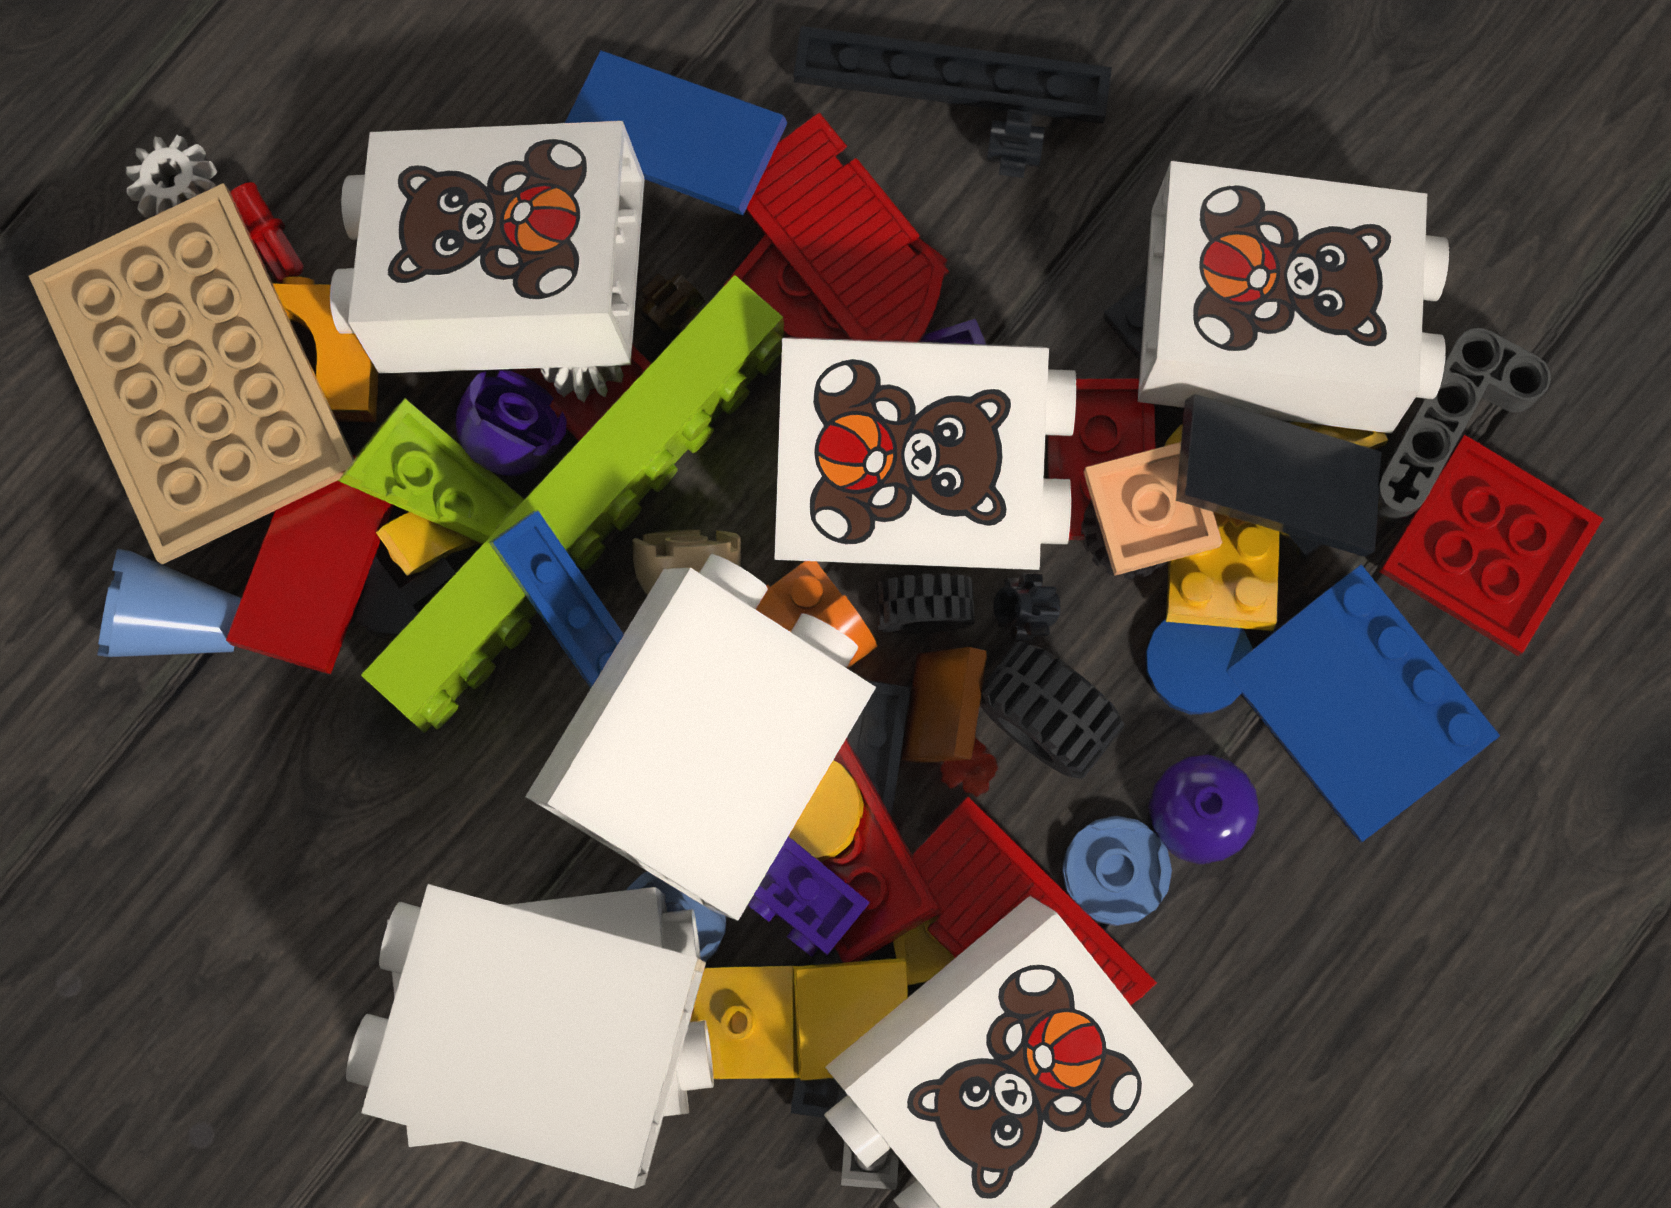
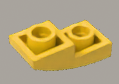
(419, 543)

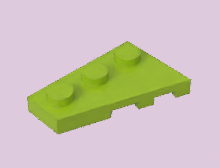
(431, 476)

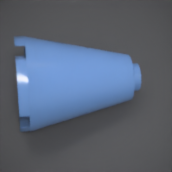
(162, 611)

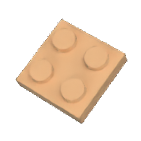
(1141, 514)

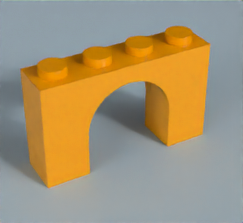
(342, 363)

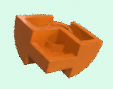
(813, 593)

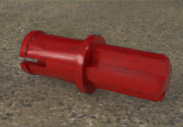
(267, 233)

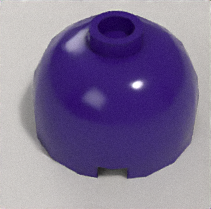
(508, 423)
(1204, 809)

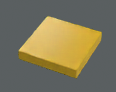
(840, 1005)

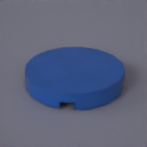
(1191, 663)

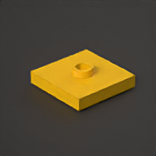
(749, 1021)

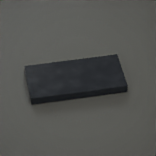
(1279, 475)

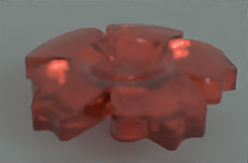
(973, 772)

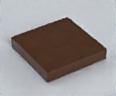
(944, 705)

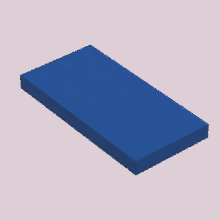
(683, 131)

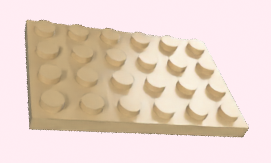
(192, 373)

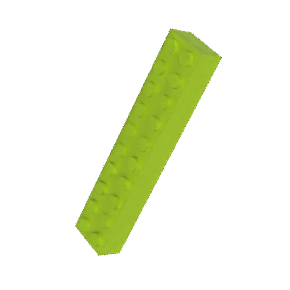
(584, 501)

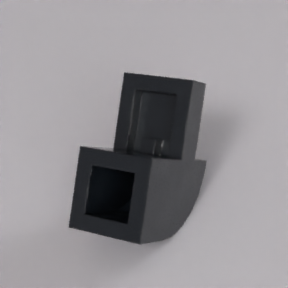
(387, 608)

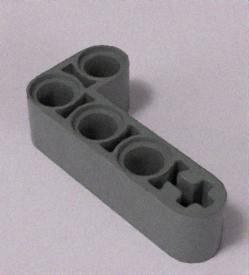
(1445, 428)

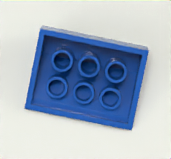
(1362, 704)

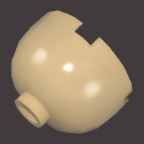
(680, 550)

